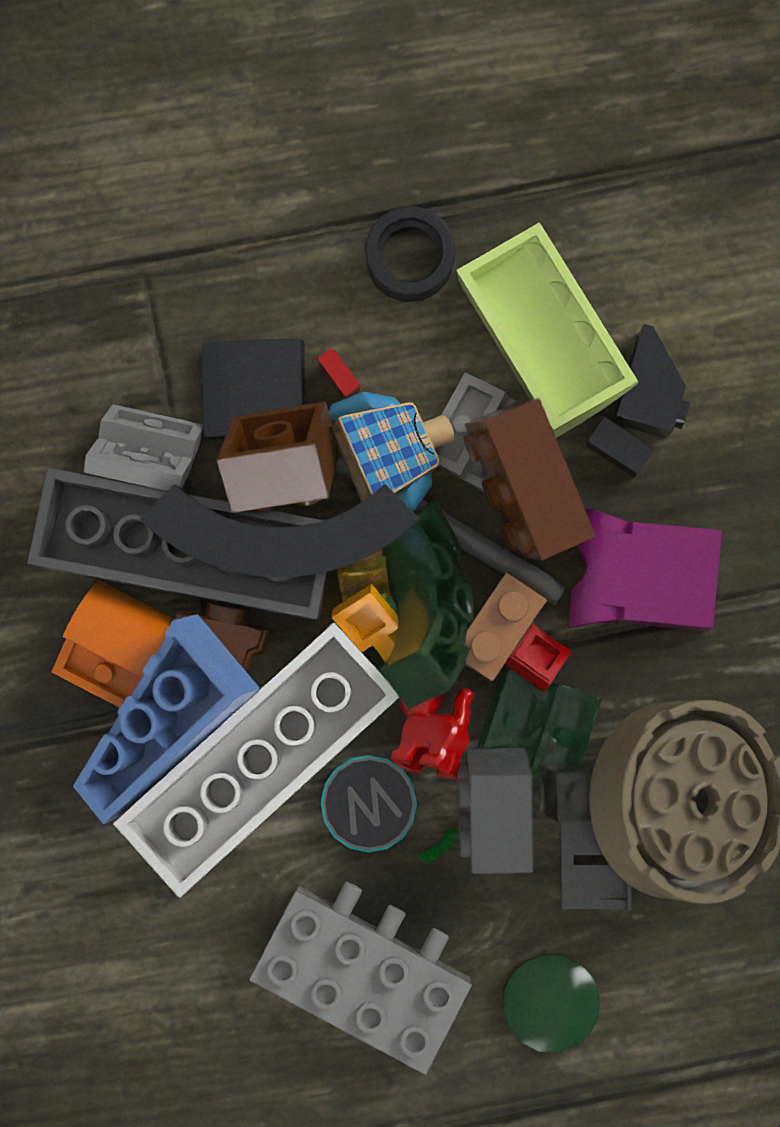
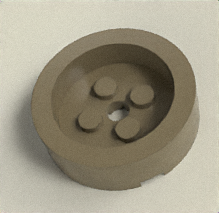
(646, 809)

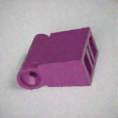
(646, 575)

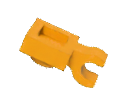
(368, 621)

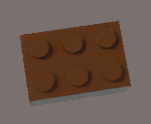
(528, 480)

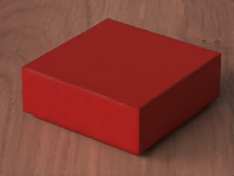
(338, 374)
(538, 657)

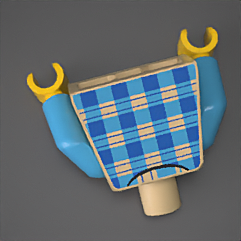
(388, 445)

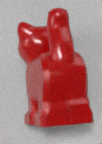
(434, 737)

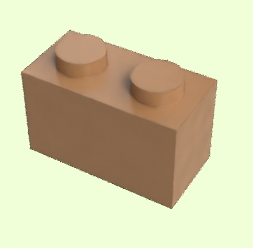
(501, 626)

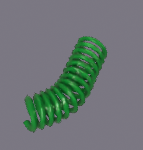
(438, 850)

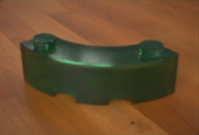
(431, 609)

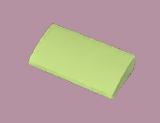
(546, 328)

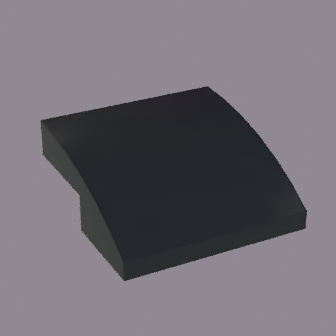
(250, 379)

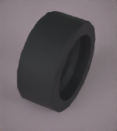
(406, 218)

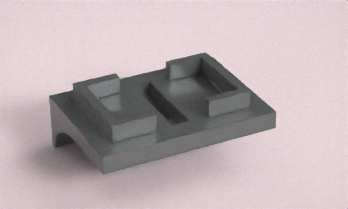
(588, 884)

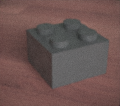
(499, 810)

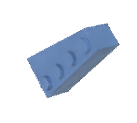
(175, 707)

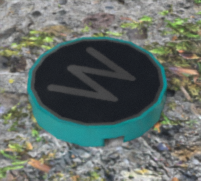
(368, 803)

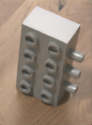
(364, 975)

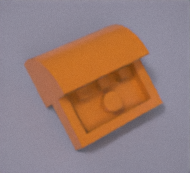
(110, 643)

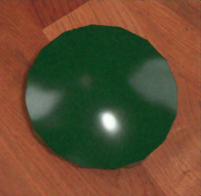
(551, 1003)

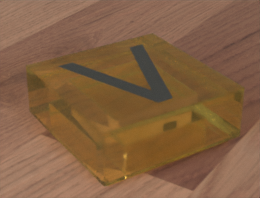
(363, 573)

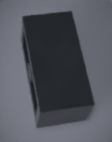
(619, 447)

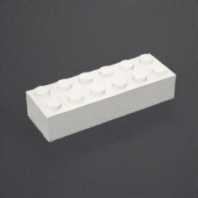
(256, 760)

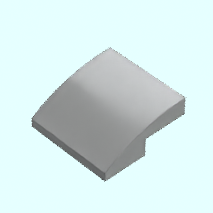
(469, 401)
(144, 448)

